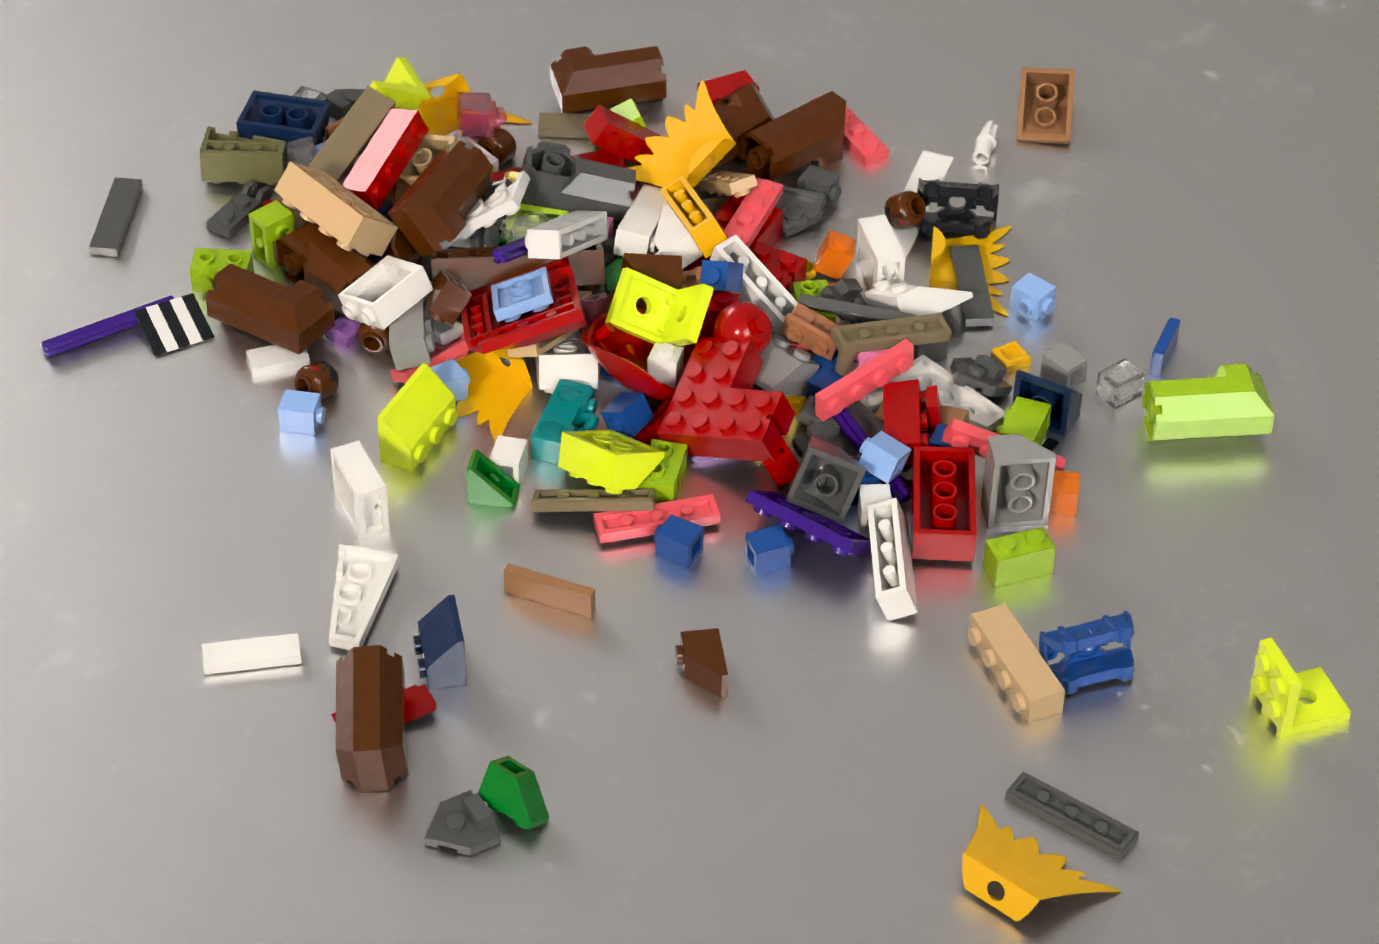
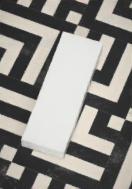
(251, 653)

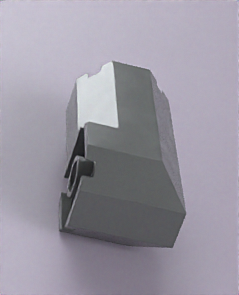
(576, 183)

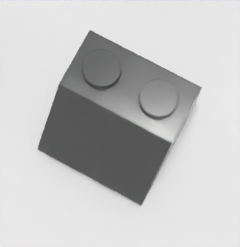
(825, 480)

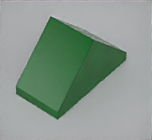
(489, 483)

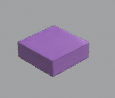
(344, 331)

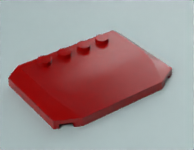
(566, 314)

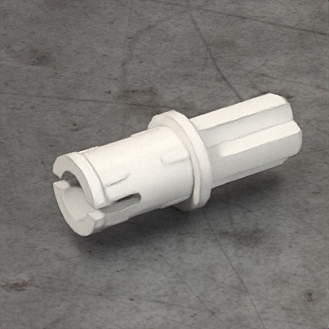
(985, 143)

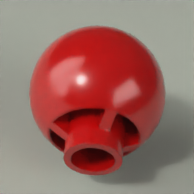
(744, 322)

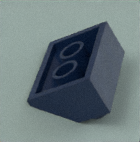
(284, 117)

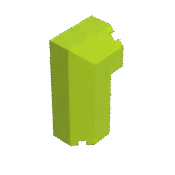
(1208, 407)

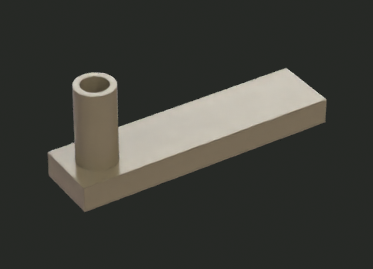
(884, 335)

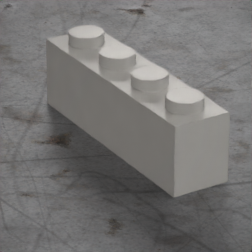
(412, 337)

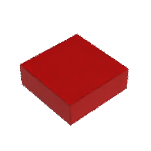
(933, 406)

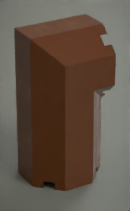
(607, 79)
(740, 114)
(796, 139)
(442, 197)
(319, 261)
(273, 312)
(371, 718)

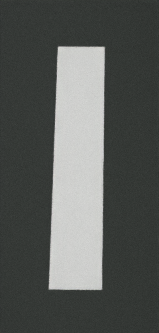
(929, 167)

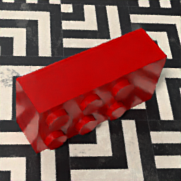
(943, 503)

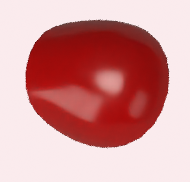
(626, 357)

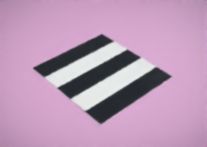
(174, 324)

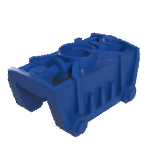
(1084, 657)

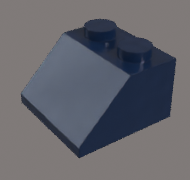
(1063, 400)
(441, 646)

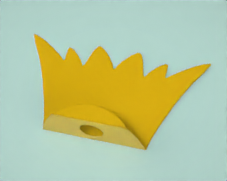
(441, 111)
(690, 148)
(941, 266)
(494, 388)
(1019, 869)

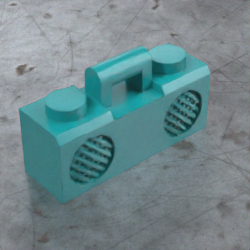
(567, 410)

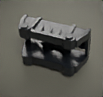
(959, 219)

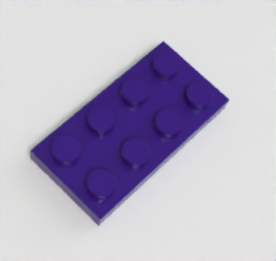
(817, 527)

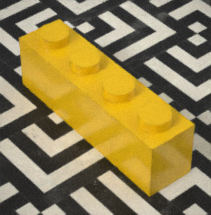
(693, 215)

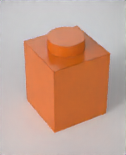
(835, 255)
(1065, 492)

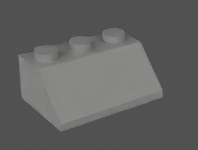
(785, 368)
(1017, 482)

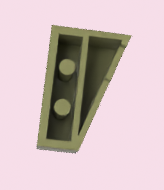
(241, 159)

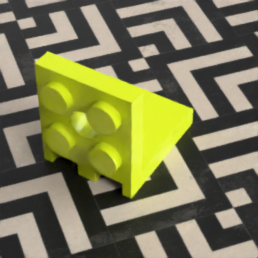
(402, 86)
(671, 313)
(1281, 689)

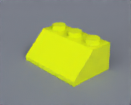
(415, 419)
(607, 459)

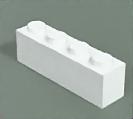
(640, 223)
(566, 234)
(758, 282)
(892, 559)

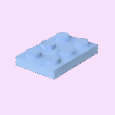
(521, 295)

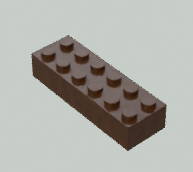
(476, 266)

